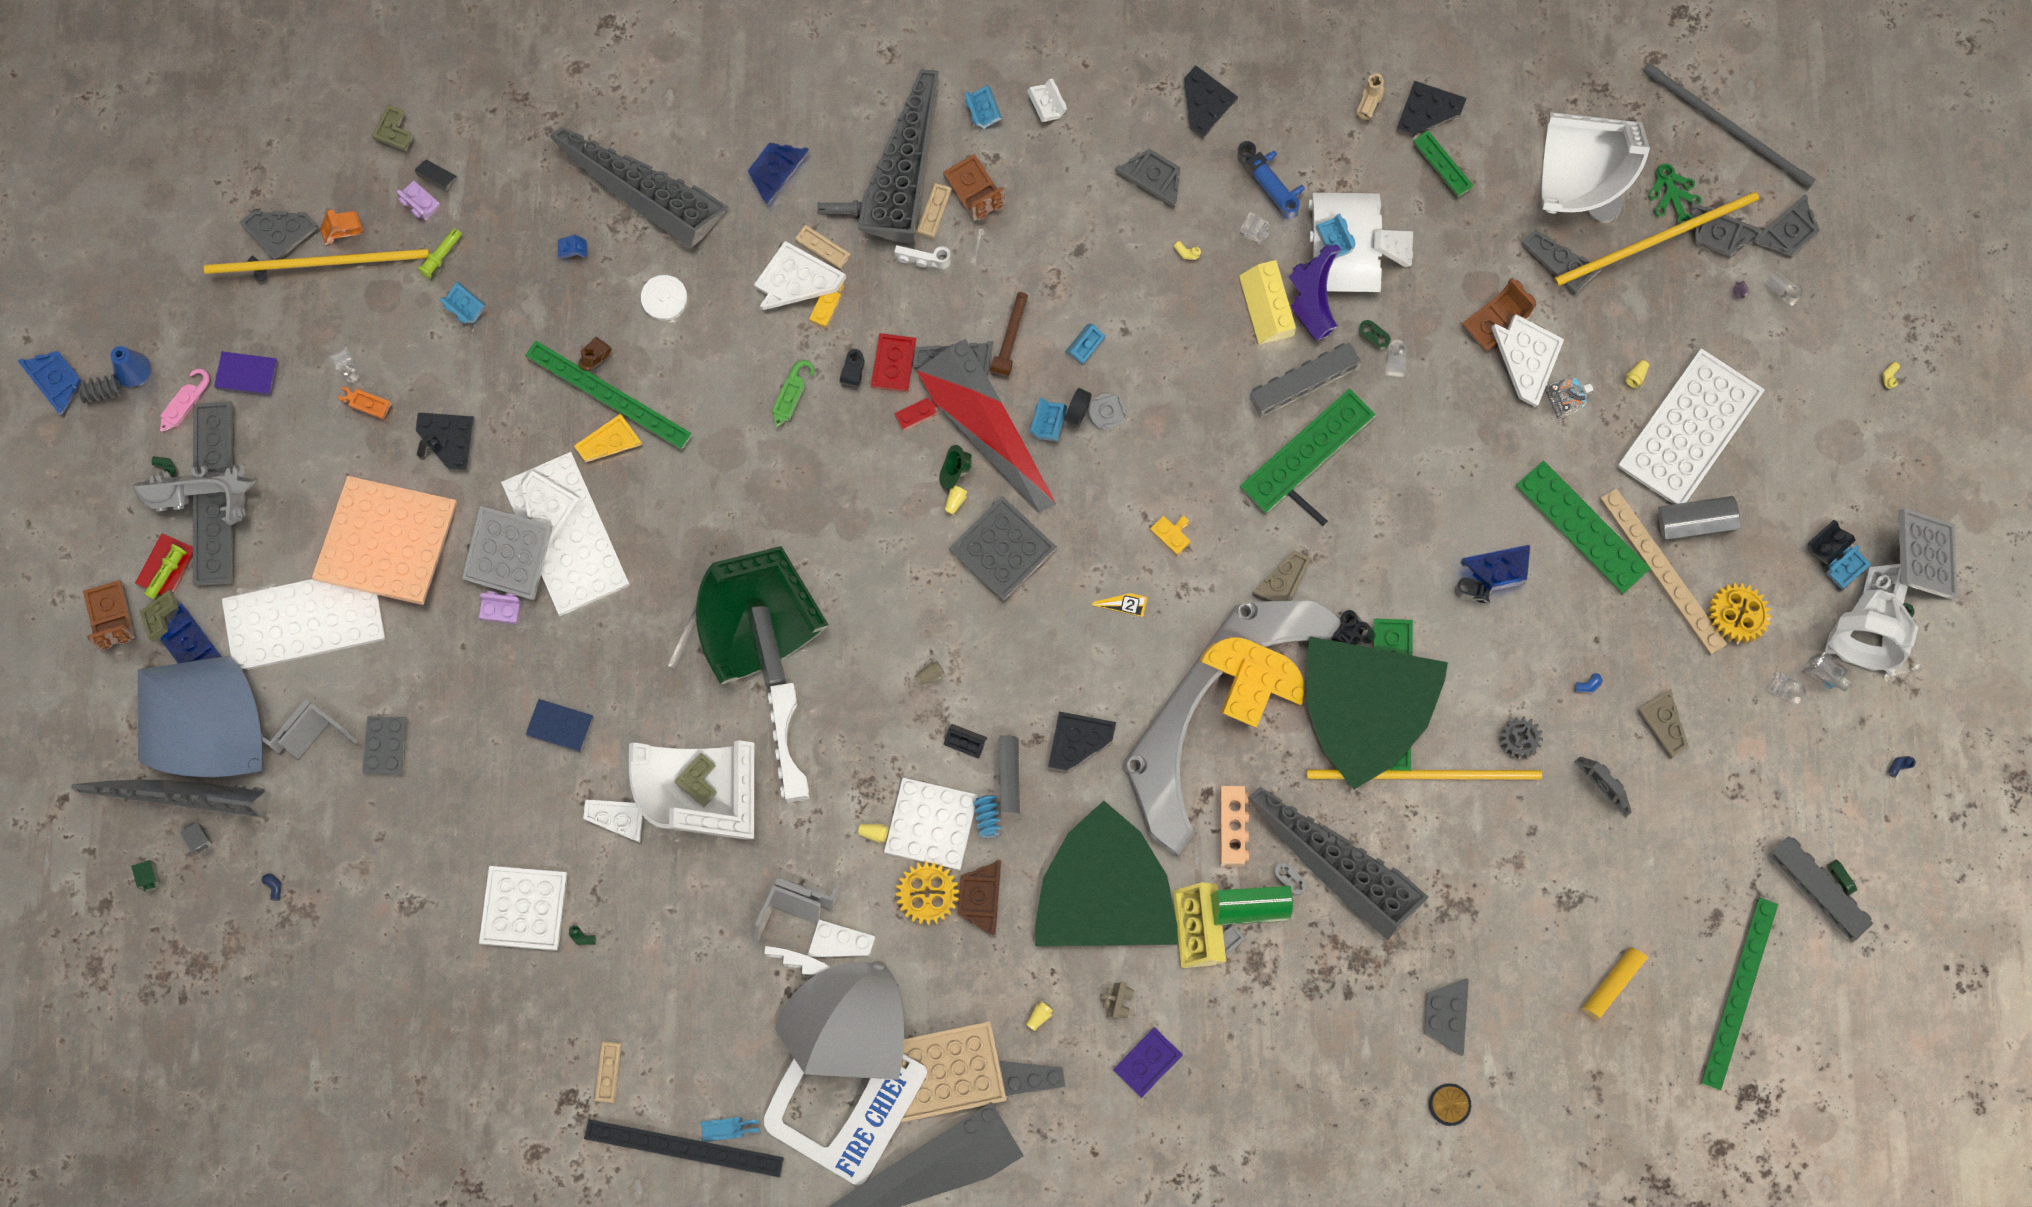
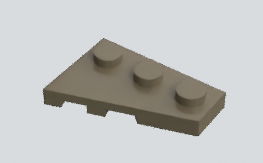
(1285, 579)
(1664, 722)

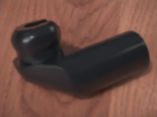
(258, 275)
(425, 443)

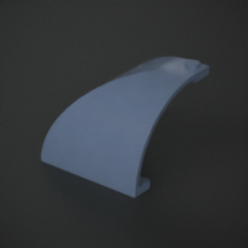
(198, 719)

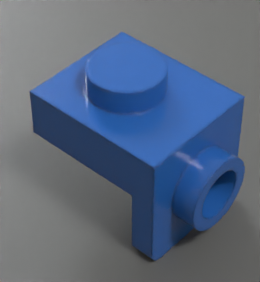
(572, 246)

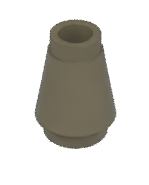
(930, 673)

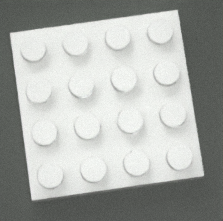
(931, 824)
(523, 908)

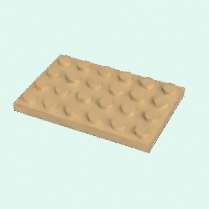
(960, 1070)

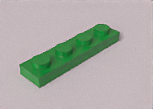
(1443, 164)

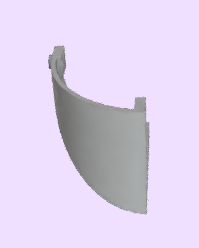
(846, 1023)

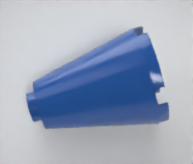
(130, 366)

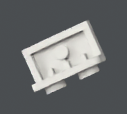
(1047, 101)

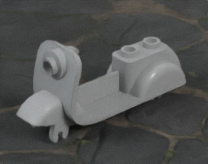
(174, 491)

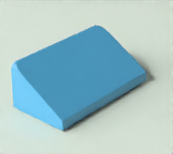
(1085, 343)

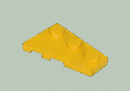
(608, 440)

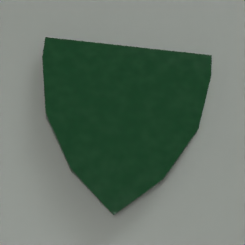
(1369, 704)
(1105, 888)

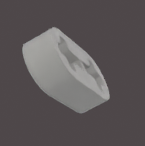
(1293, 876)

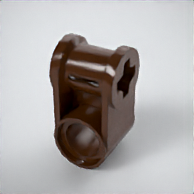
(594, 354)

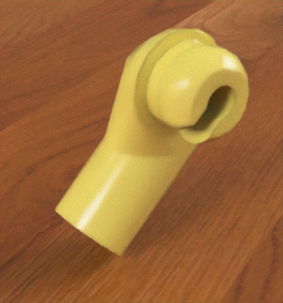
(1191, 254)
(1888, 375)

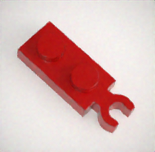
(916, 413)

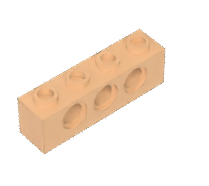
(1231, 795)

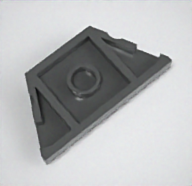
(1153, 174)
(1791, 229)
(1722, 234)
(1609, 786)
(1447, 1015)

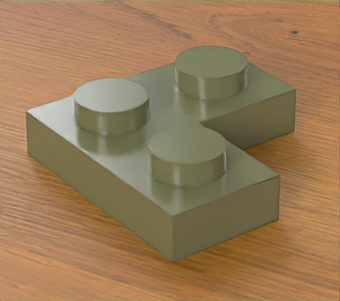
(388, 131)
(154, 615)
(693, 780)

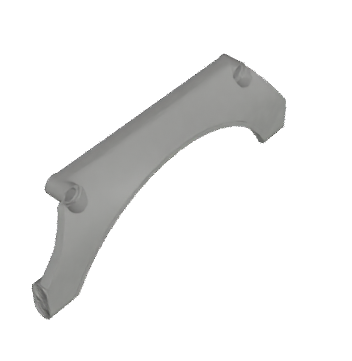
(1161, 744)

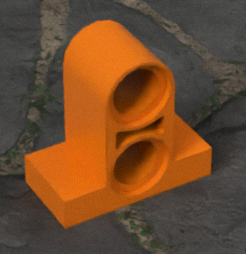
(340, 225)

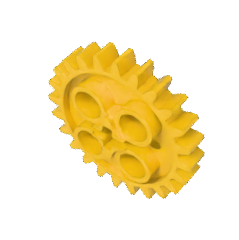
(1722, 606)
(927, 876)

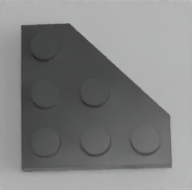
(278, 230)

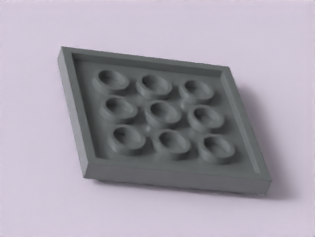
(1003, 548)

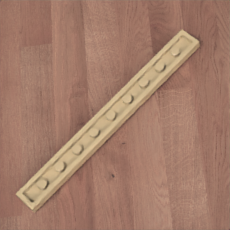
(1663, 572)

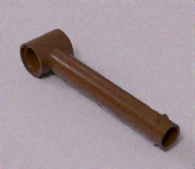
(1002, 365)

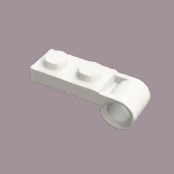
(922, 258)

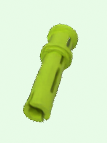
(434, 260)
(166, 568)

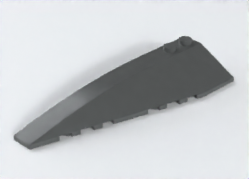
(666, 202)
(184, 794)
(1372, 890)
(954, 1159)

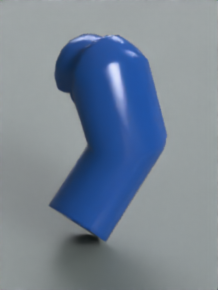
(1591, 686)

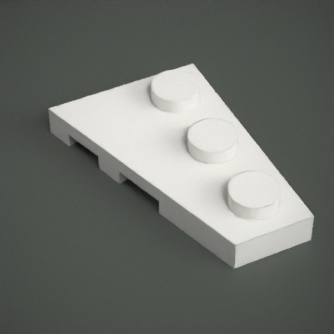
(1395, 245)
(617, 817)
(838, 941)

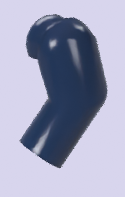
(1901, 763)
(274, 884)

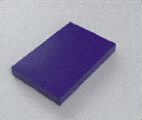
(246, 373)
(1147, 1062)

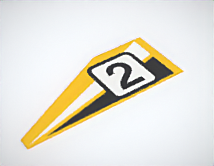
(1125, 603)

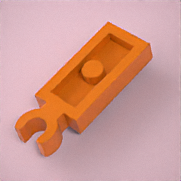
(366, 403)

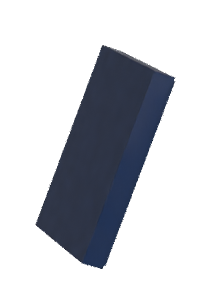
(559, 725)

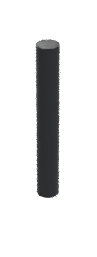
(1308, 508)

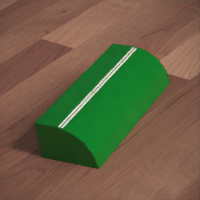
(1252, 905)

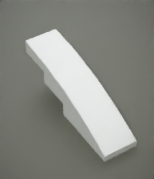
(809, 966)

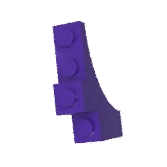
(1312, 301)

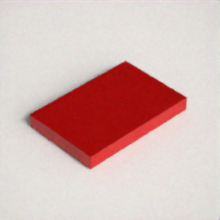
(893, 362)
(154, 563)

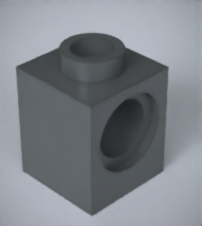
(196, 838)

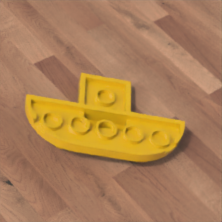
(1256, 675)

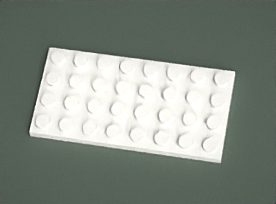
(1691, 428)
(581, 559)
(299, 622)

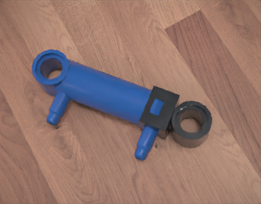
(1257, 167)

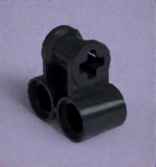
(1352, 632)

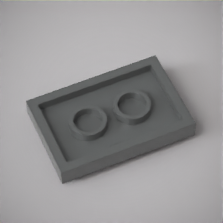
(384, 745)

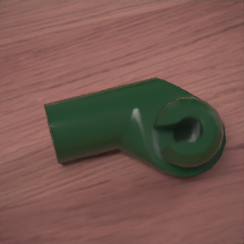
(165, 463)
(579, 937)

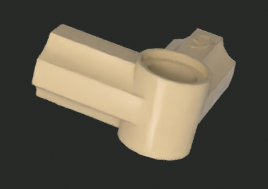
(1371, 96)

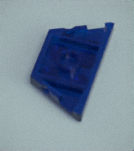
(774, 168)
(1500, 568)
(187, 640)

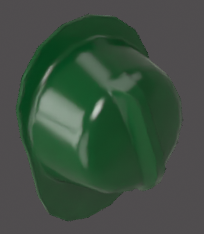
(955, 466)

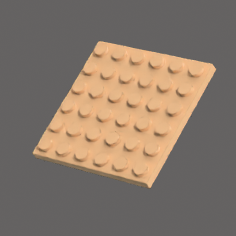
(385, 540)

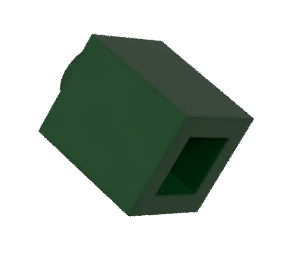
(146, 876)

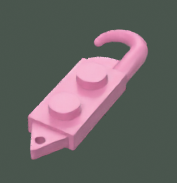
(183, 402)

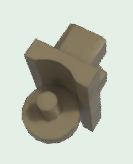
(1113, 1000)

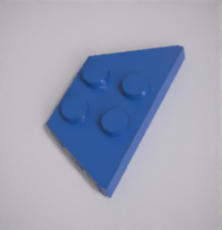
(53, 378)

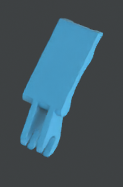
(726, 1129)

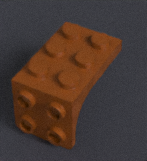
(975, 188)
(1500, 311)
(108, 615)

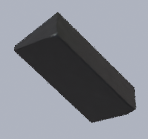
(436, 175)
(965, 741)

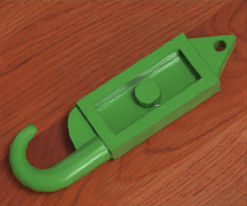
(790, 393)

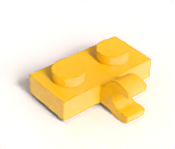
(1171, 534)

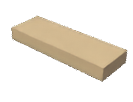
(934, 210)
(822, 247)
(608, 1072)

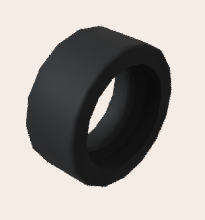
(1078, 407)

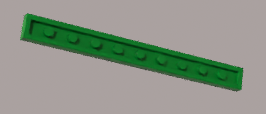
(608, 395)
(1739, 994)

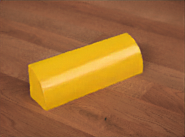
(1614, 983)

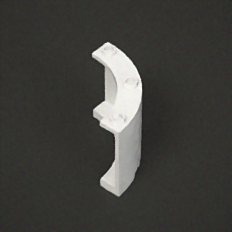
(1360, 268)

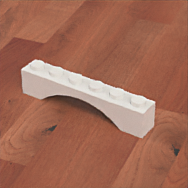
(784, 704)

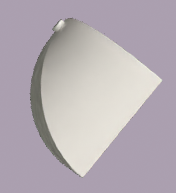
(1590, 161)
(670, 807)

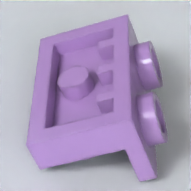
(419, 200)
(499, 607)

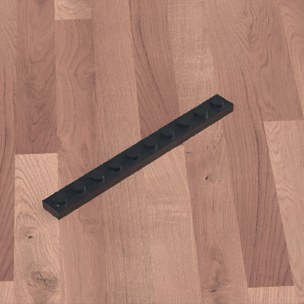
(684, 1148)

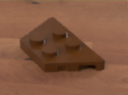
(980, 897)

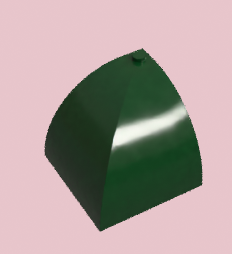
(725, 603)

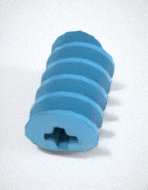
(986, 816)

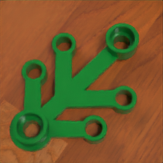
(1673, 193)

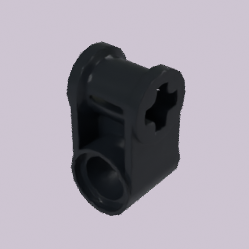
(852, 371)
(1475, 591)

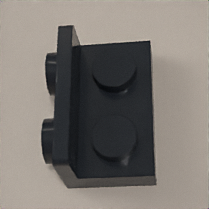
(1830, 542)

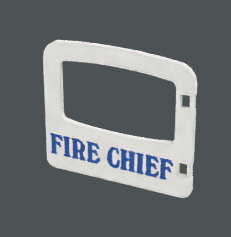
(866, 1131)

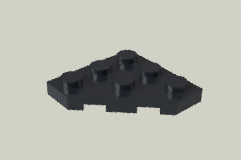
(1206, 101)
(1428, 108)
(454, 435)
(1078, 739)

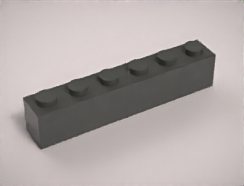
(1304, 379)
(1821, 889)

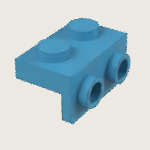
(983, 107)
(1336, 232)
(463, 304)
(1048, 420)
(1847, 568)

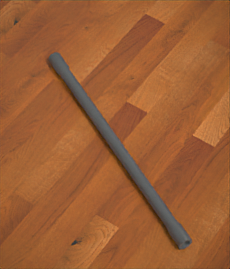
(1659, 76)

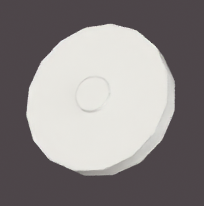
(664, 297)

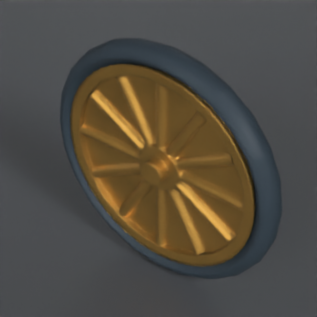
(1450, 1104)

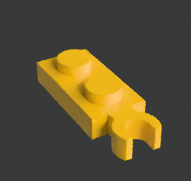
(825, 308)

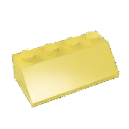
(1267, 303)
(1198, 938)

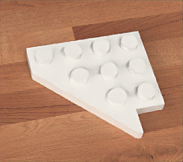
(796, 277)
(1528, 356)

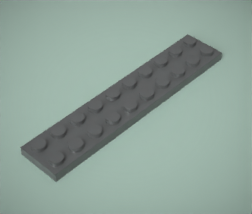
(210, 533)

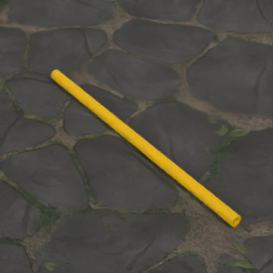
(1657, 238)
(316, 261)
(1438, 774)

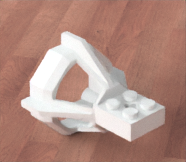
(1879, 612)

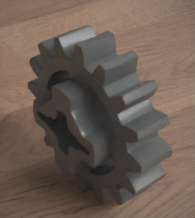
(1528, 741)

